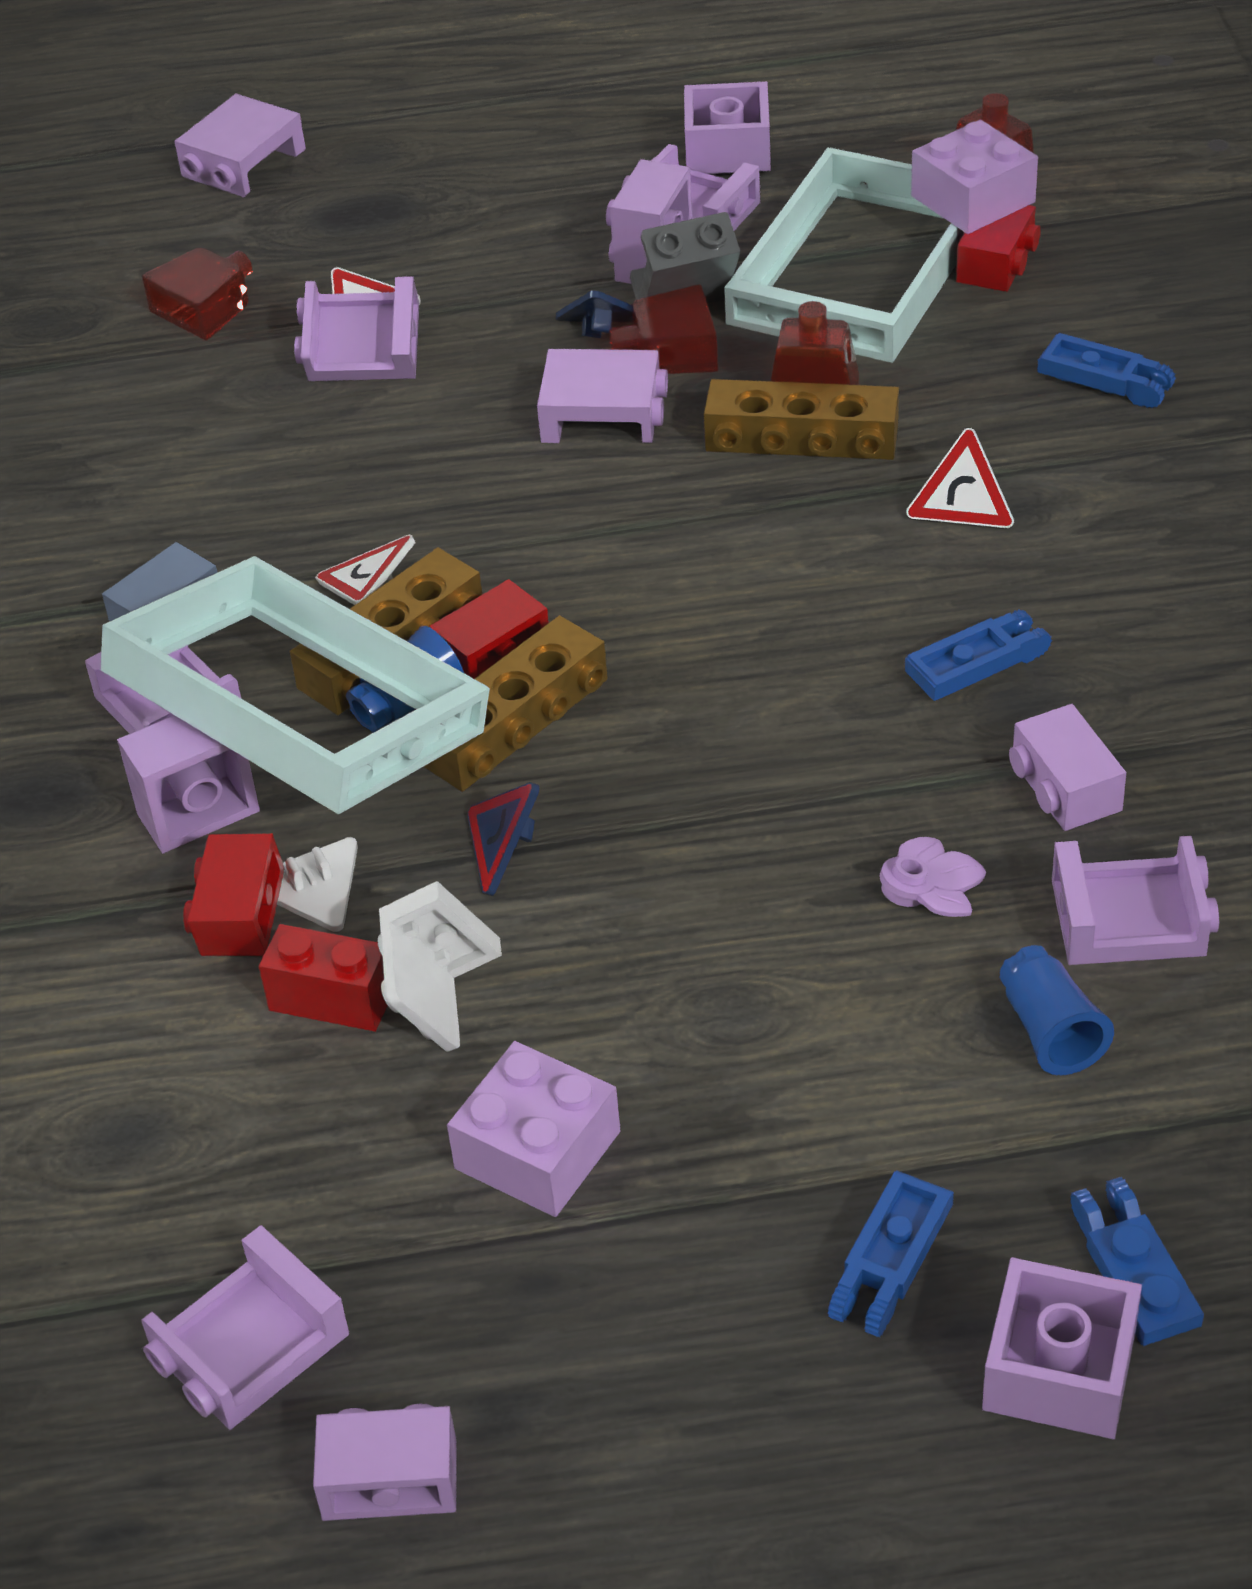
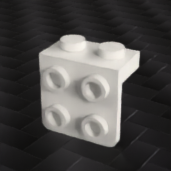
(424, 947)

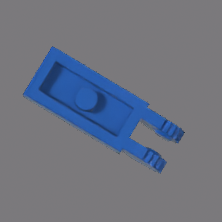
(1106, 369)
(976, 653)
(891, 1248)
(1137, 1255)

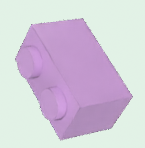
(1068, 767)
(385, 1462)

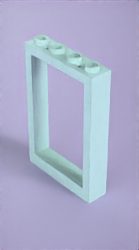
(875, 334)
(446, 701)

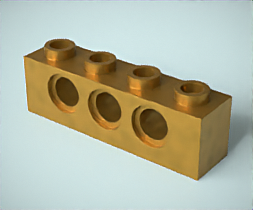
(801, 419)
(410, 600)
(525, 696)

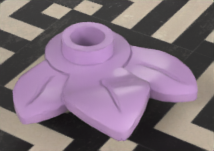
(931, 877)

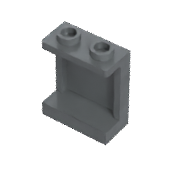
(688, 255)

